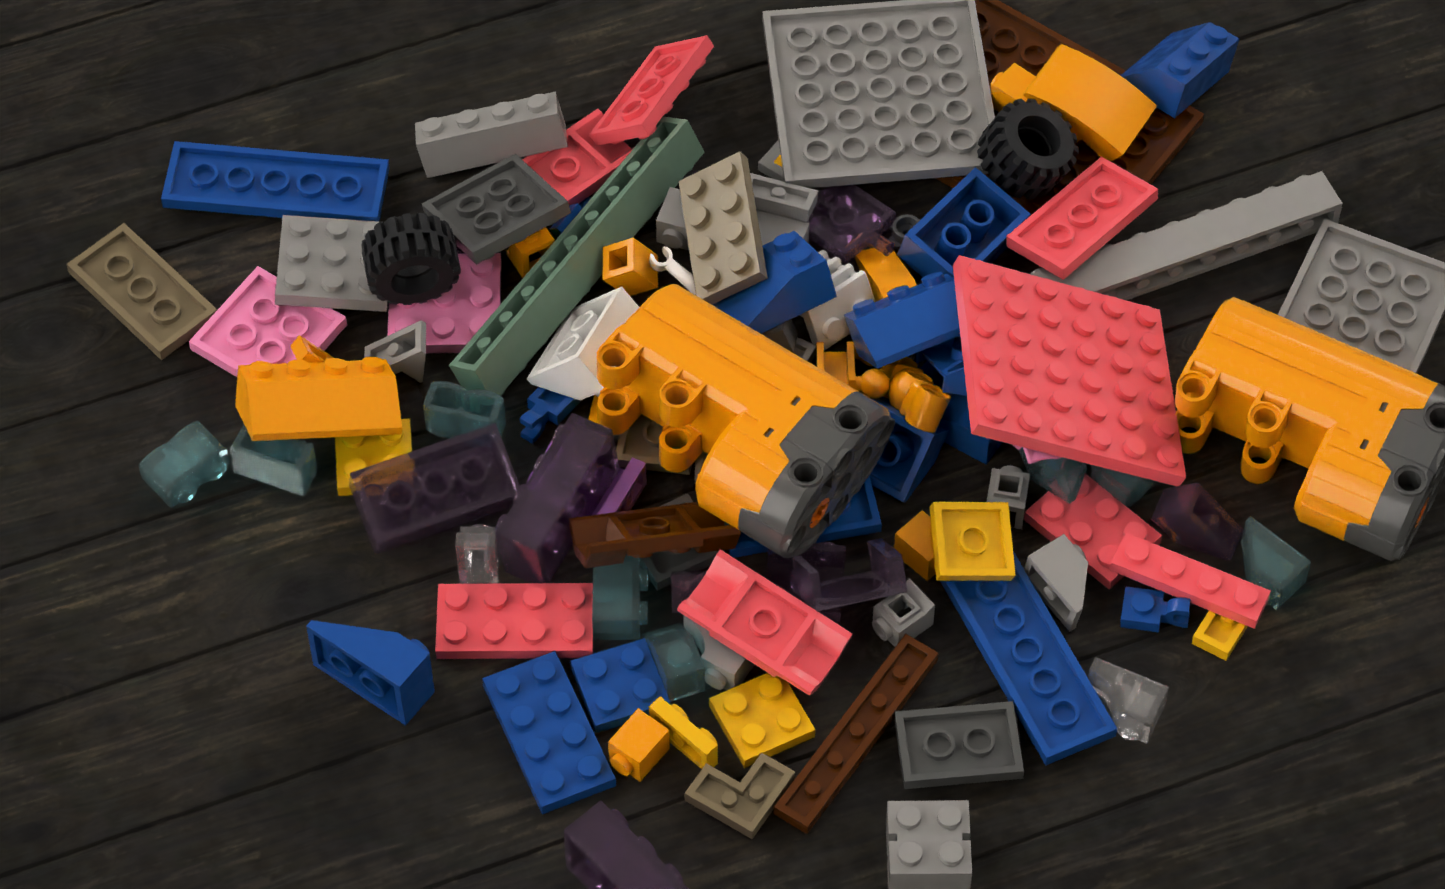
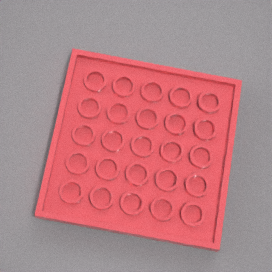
(1067, 371)

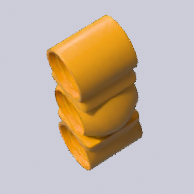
(915, 395)

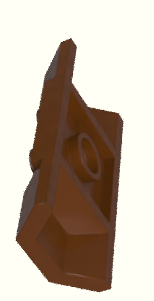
(641, 532)

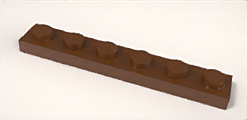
(855, 734)

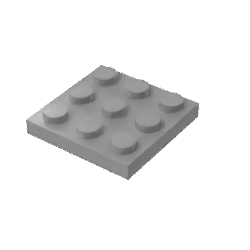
(324, 264)

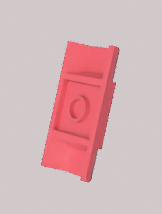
(582, 165)
(765, 624)

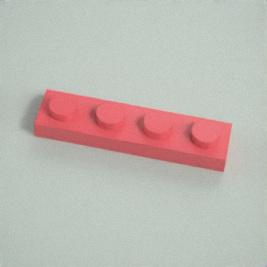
(1190, 579)

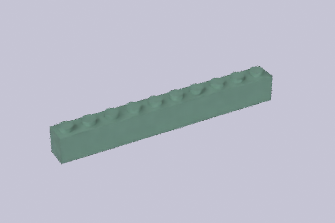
(576, 258)

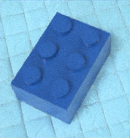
(964, 223)

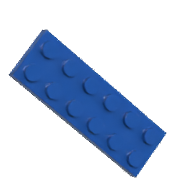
(274, 182)
(1033, 664)

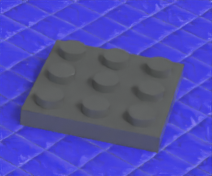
(498, 208)

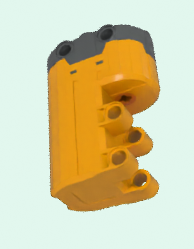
(1344, 414)
(776, 429)

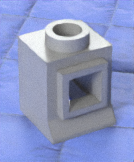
(1010, 486)
(891, 627)

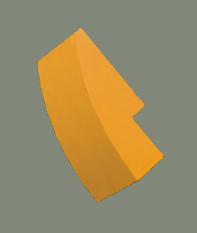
(1094, 99)

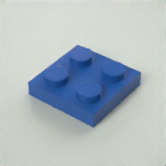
(618, 683)

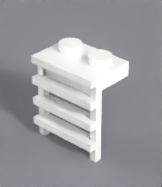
(827, 321)

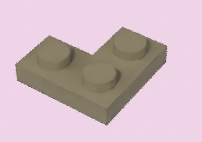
(743, 803)

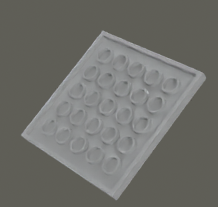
(878, 91)

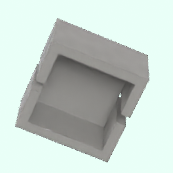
(930, 844)

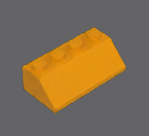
(318, 399)

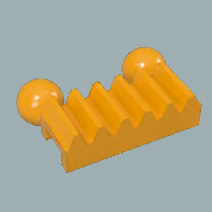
(841, 365)

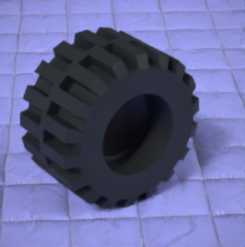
(1032, 127)
(410, 259)

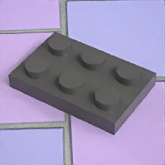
(958, 745)

